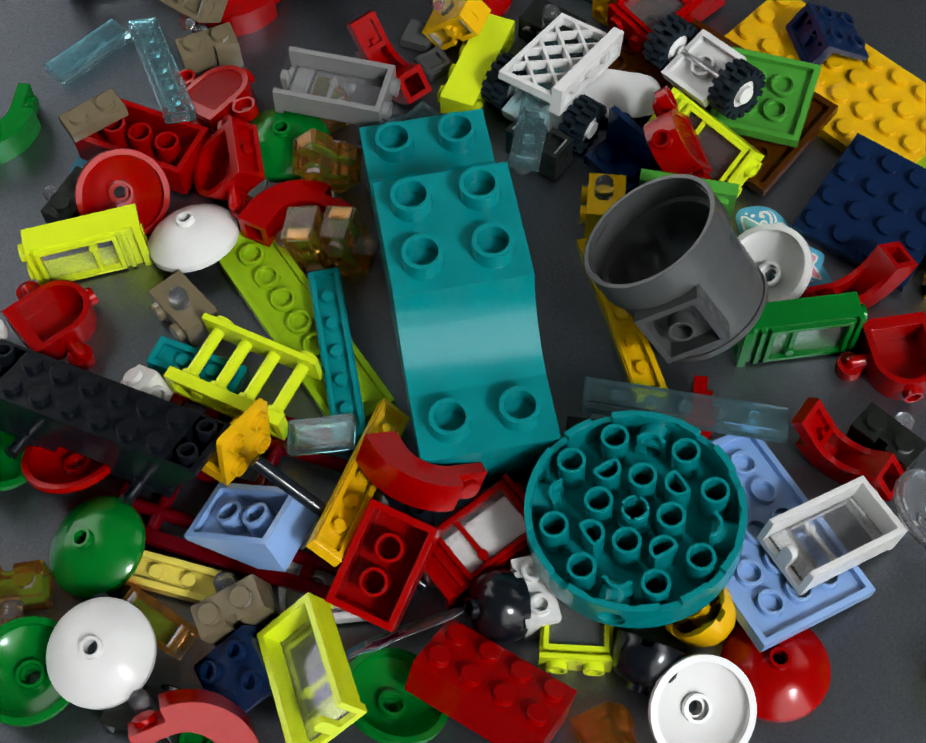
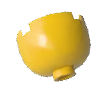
(708, 625)

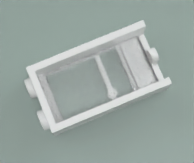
(831, 534)

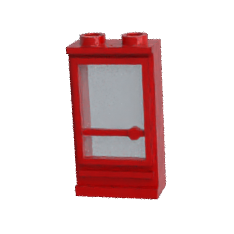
(639, 16)
(478, 540)

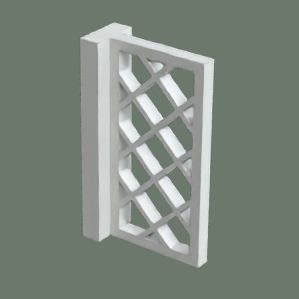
(581, 70)

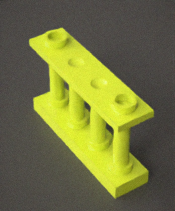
(215, 393)

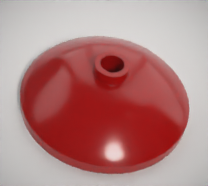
(134, 171)
(61, 470)
(787, 689)

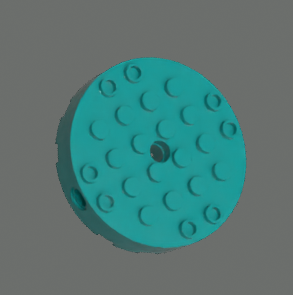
(646, 566)

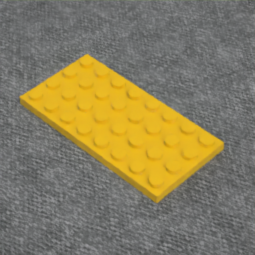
(871, 95)

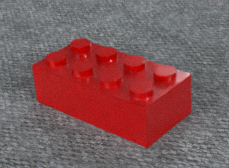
(145, 130)
(488, 687)

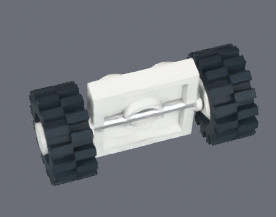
(704, 67)
(578, 121)

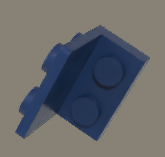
(823, 31)
(622, 151)
(236, 669)

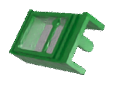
(803, 329)

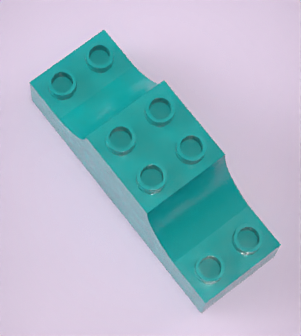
(460, 294)

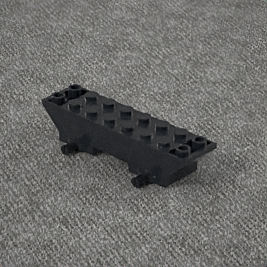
(131, 431)

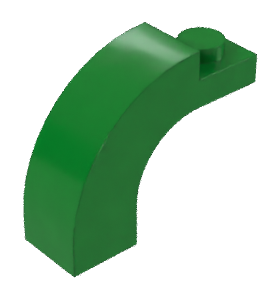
(20, 124)

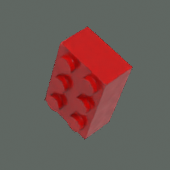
(383, 565)

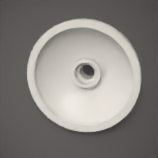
(193, 238)
(780, 252)
(118, 666)
(723, 698)

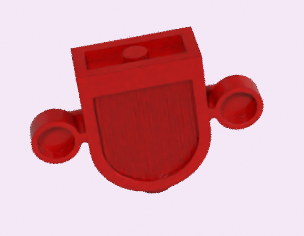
(221, 93)
(674, 139)
(230, 164)
(55, 320)
(891, 355)

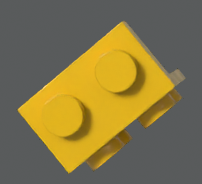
(240, 443)

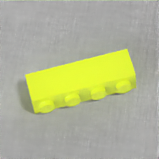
(474, 61)

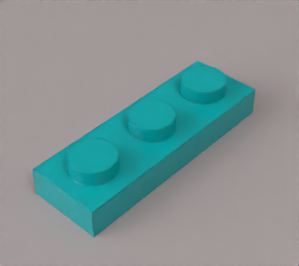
(180, 355)

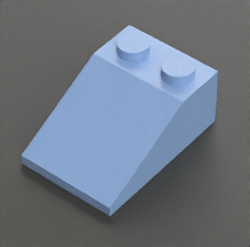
(252, 525)

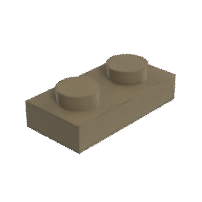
(93, 115)

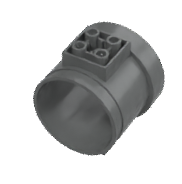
(677, 268)

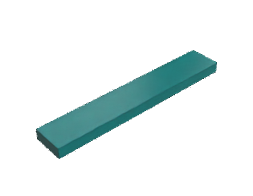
(336, 346)

